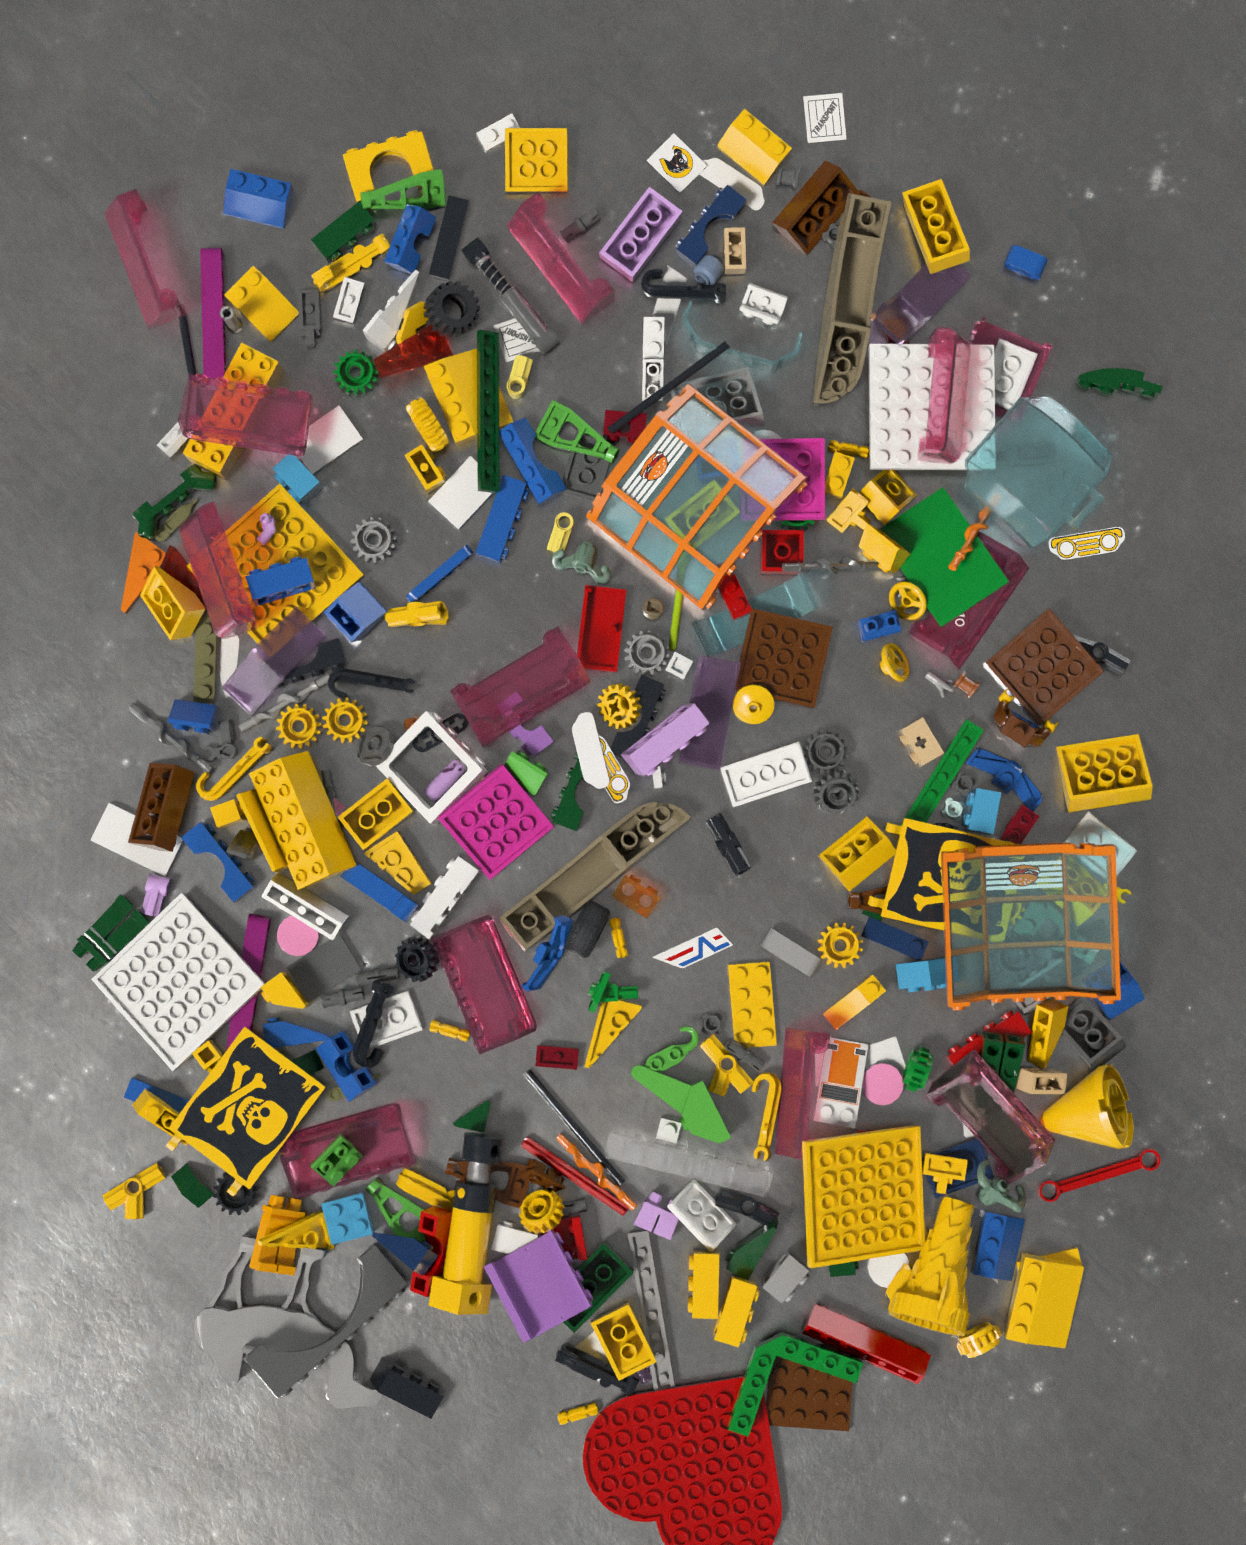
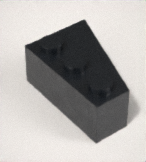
(406, 1388)

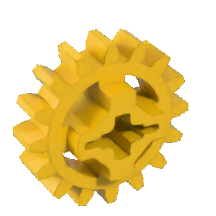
(620, 705)

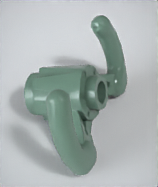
(583, 562)
(998, 1190)

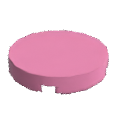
(296, 937)
(882, 1084)

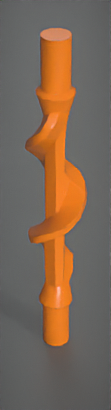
(970, 535)
(597, 1169)

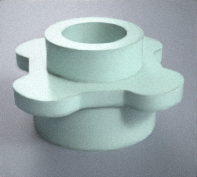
(947, 812)

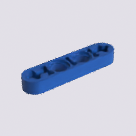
(440, 574)

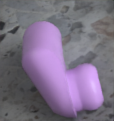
(269, 528)

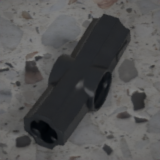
(1111, 659)
(728, 844)
(734, 1201)

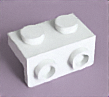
(763, 304)

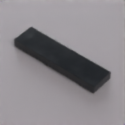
(448, 237)

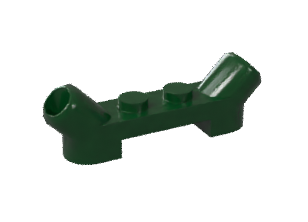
(193, 480)

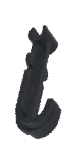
(695, 292)
(366, 678)
(369, 1025)
(594, 1368)

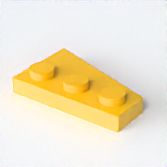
(400, 862)

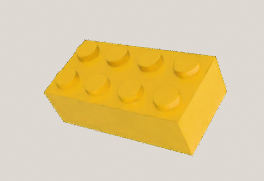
(936, 226)

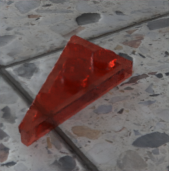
(177, 567)

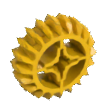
(427, 424)

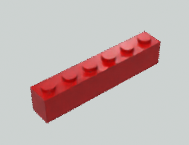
(866, 1343)

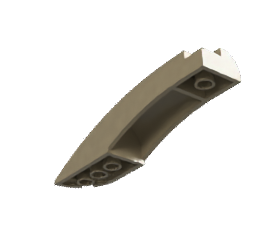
(850, 297)
(592, 871)

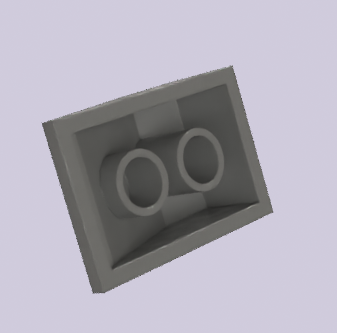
(1091, 1034)

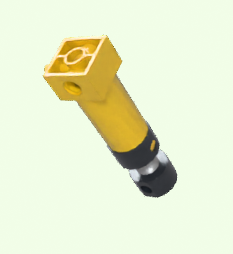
(474, 1199)

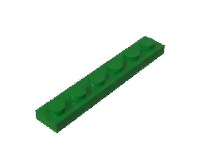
(944, 772)

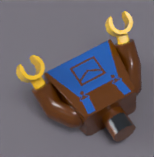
(1018, 727)

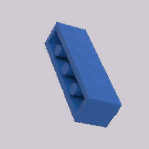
(502, 518)

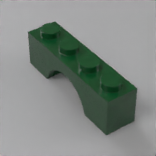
(568, 812)

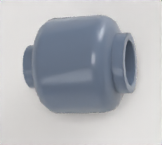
(709, 269)

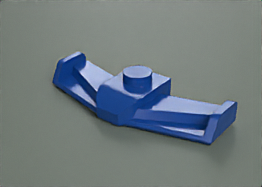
(1007, 776)
(549, 953)

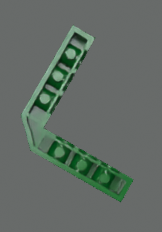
(793, 1350)

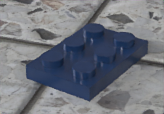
(971, 1151)

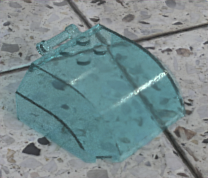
(1037, 470)

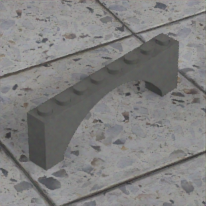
(377, 1286)

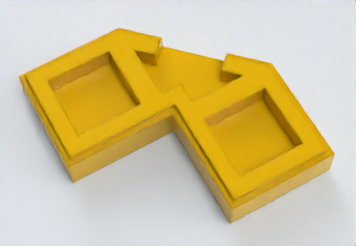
(413, 319)

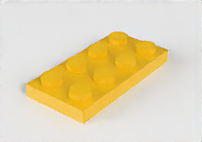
(752, 1004)

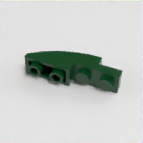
(1111, 379)

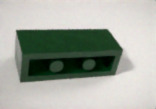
(344, 232)

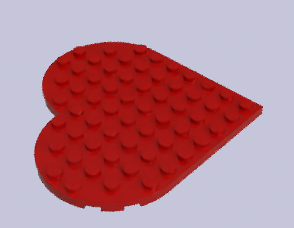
(679, 1465)

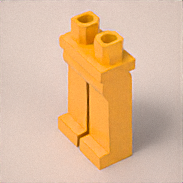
(275, 1217)

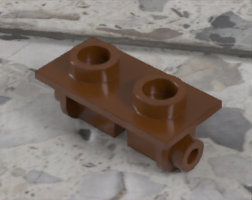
(536, 1174)

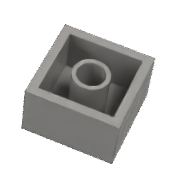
(785, 1277)

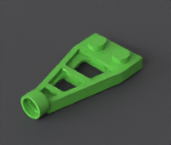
(432, 188)
(552, 424)
(393, 1220)

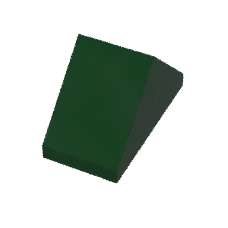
(475, 1119)
(192, 1186)

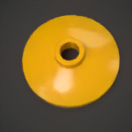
(756, 696)

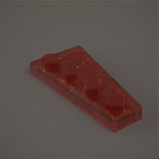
(413, 353)

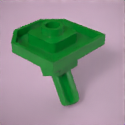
(607, 992)

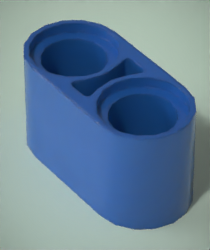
(1025, 262)

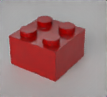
(781, 548)

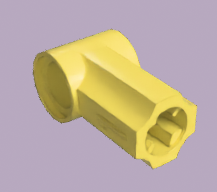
(519, 375)
(559, 535)

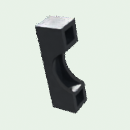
(329, 656)
(649, 692)

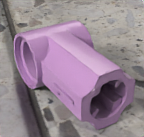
(156, 889)

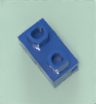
(878, 625)

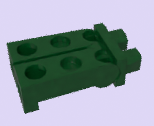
(96, 940)
(1003, 1055)

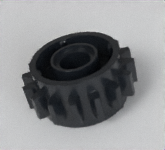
(407, 961)
(228, 1201)

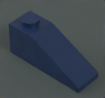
(894, 939)
(413, 1253)

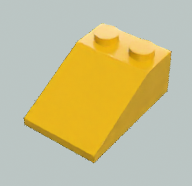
(261, 304)
(172, 604)
(623, 1341)

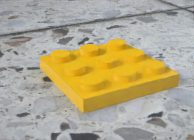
(536, 160)

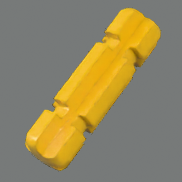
(848, 448)
(618, 937)
(449, 1030)
(578, 1413)

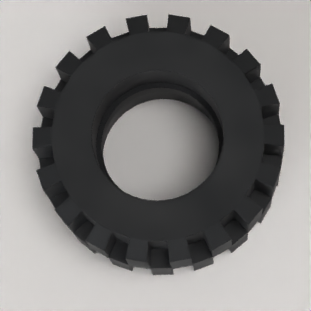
(465, 301)

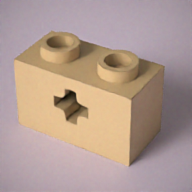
(734, 251)
(922, 731)
(1041, 1081)

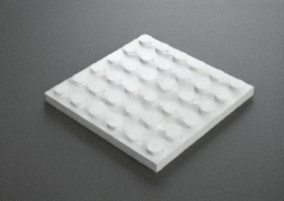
(900, 404)
(178, 982)

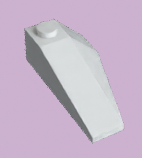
(385, 324)

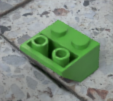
(527, 775)
(336, 1160)

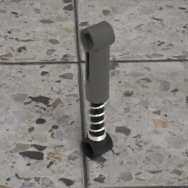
(512, 298)

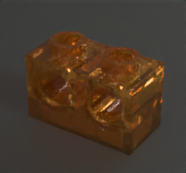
(633, 900)

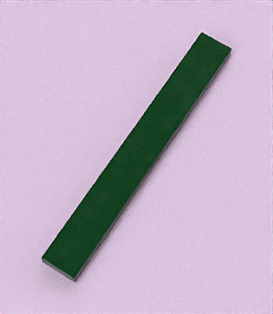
(488, 411)

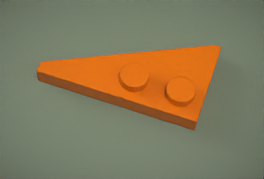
(142, 561)

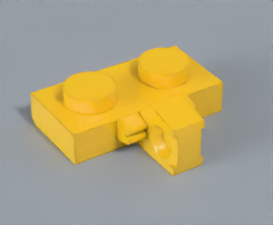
(850, 512)
(944, 1170)

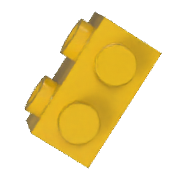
(425, 469)

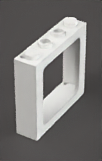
(474, 773)

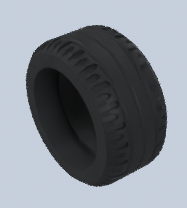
(587, 929)

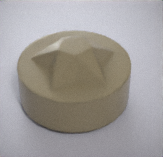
(653, 608)

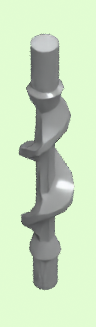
(284, 700)

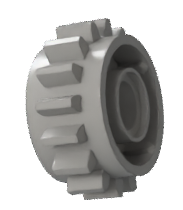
(373, 551)
(641, 663)

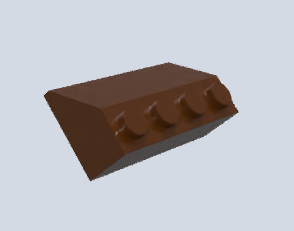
(815, 207)
(161, 807)

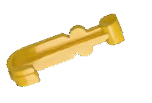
(350, 264)
(234, 773)
(770, 1113)
(425, 1189)

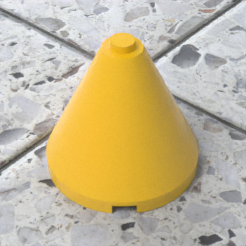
(1094, 1111)

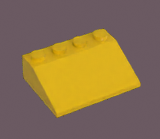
(456, 391)
(1104, 773)
(262, 829)
(1043, 1301)

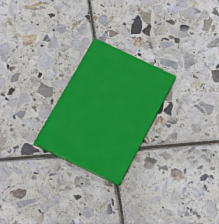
(933, 535)

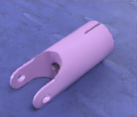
(444, 781)

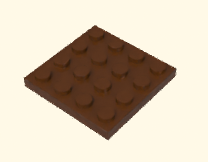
(784, 656)
(1044, 666)
(807, 1397)

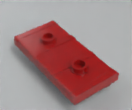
(601, 628)

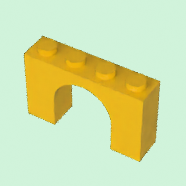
(361, 162)

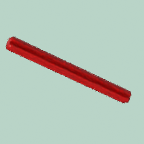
(574, 1175)

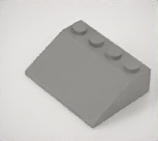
(733, 393)

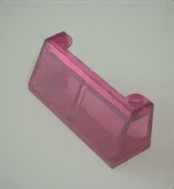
(580, 294)
(155, 304)
(957, 645)
(521, 688)
(796, 1088)

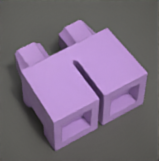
(649, 1212)

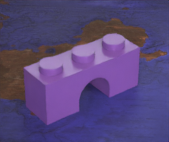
(533, 741)

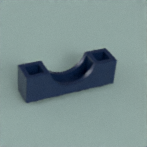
(726, 206)

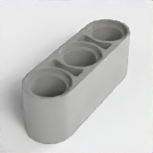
(791, 952)

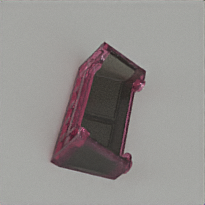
(994, 1116)

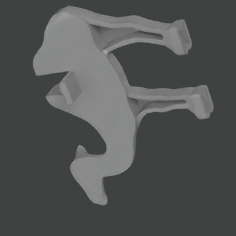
(230, 1329)

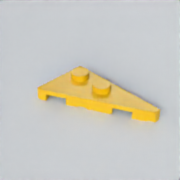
(610, 1022)
(307, 1232)

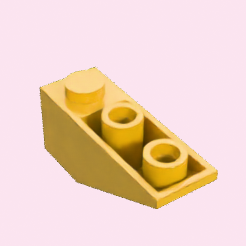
(156, 1111)

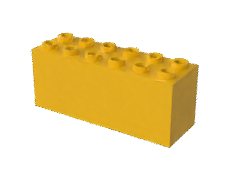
(245, 366)
(302, 819)

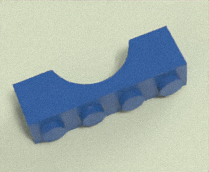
(543, 482)
(235, 882)

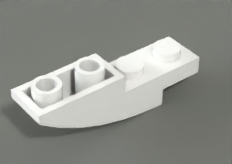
(652, 356)

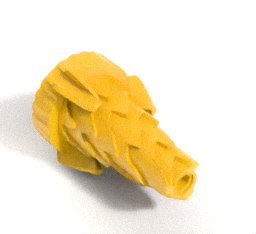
(935, 1288)

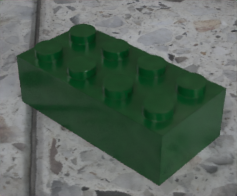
(602, 1276)

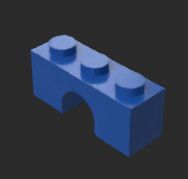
(401, 251)
(336, 1057)

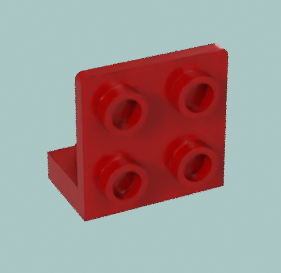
(572, 1236)

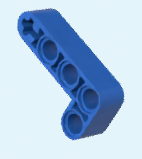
(381, 891)

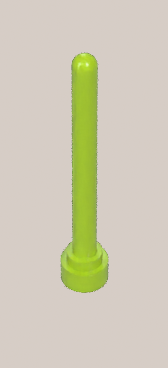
(675, 620)

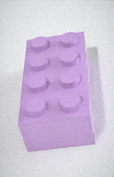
(640, 234)
(665, 739)

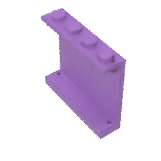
(539, 1286)

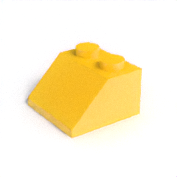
(887, 495)
(883, 549)
(283, 992)

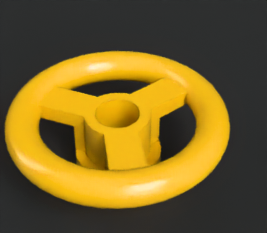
(910, 597)
(891, 663)

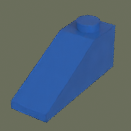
(286, 1033)

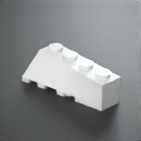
(444, 897)

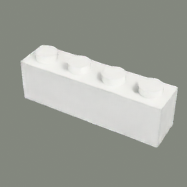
(305, 906)

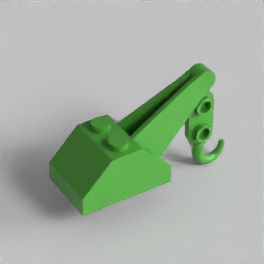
(690, 1100)

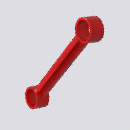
(1099, 1175)

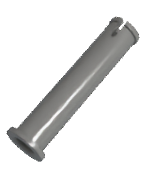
(233, 323)

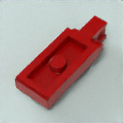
(734, 597)

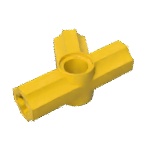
(418, 614)
(722, 1077)
(134, 1200)

